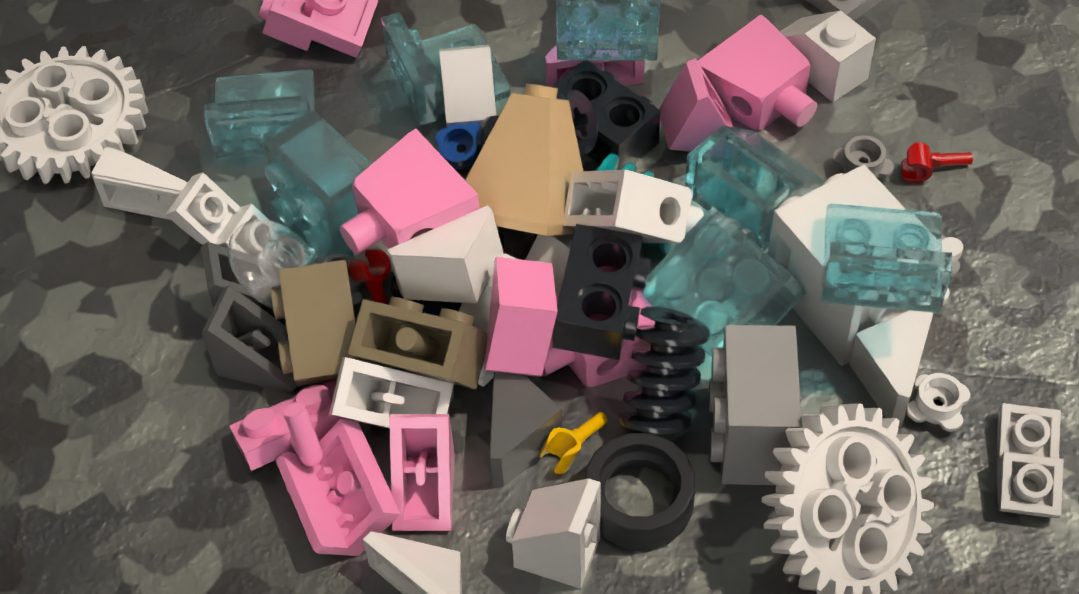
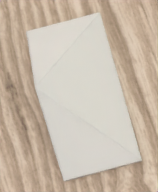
(414, 565)

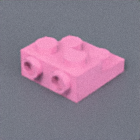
(328, 22)

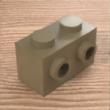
(318, 320)
(418, 342)

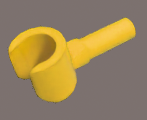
(568, 443)

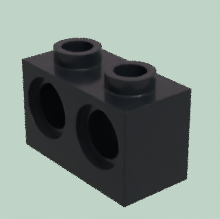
(625, 120)
(592, 291)

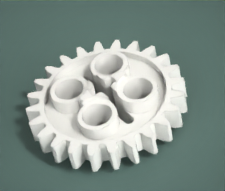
(67, 112)
(848, 501)

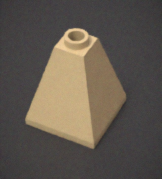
(529, 163)

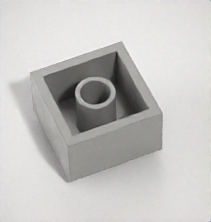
(753, 400)

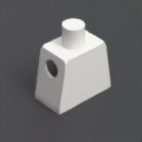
(631, 205)

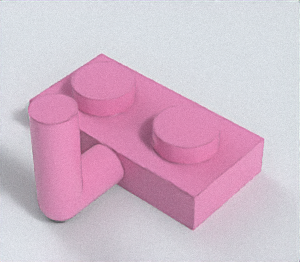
(287, 427)

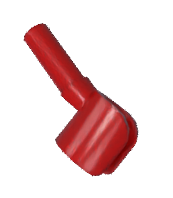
(920, 161)
(378, 270)

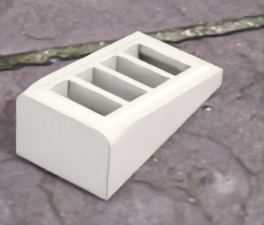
(134, 184)

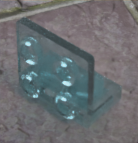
(607, 29)
(419, 67)
(255, 109)
(884, 258)

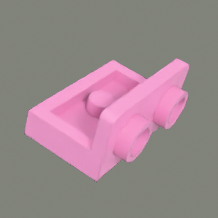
(342, 494)

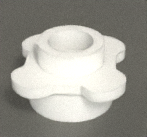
(944, 389)

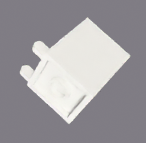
(799, 249)

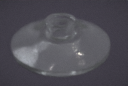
(260, 250)

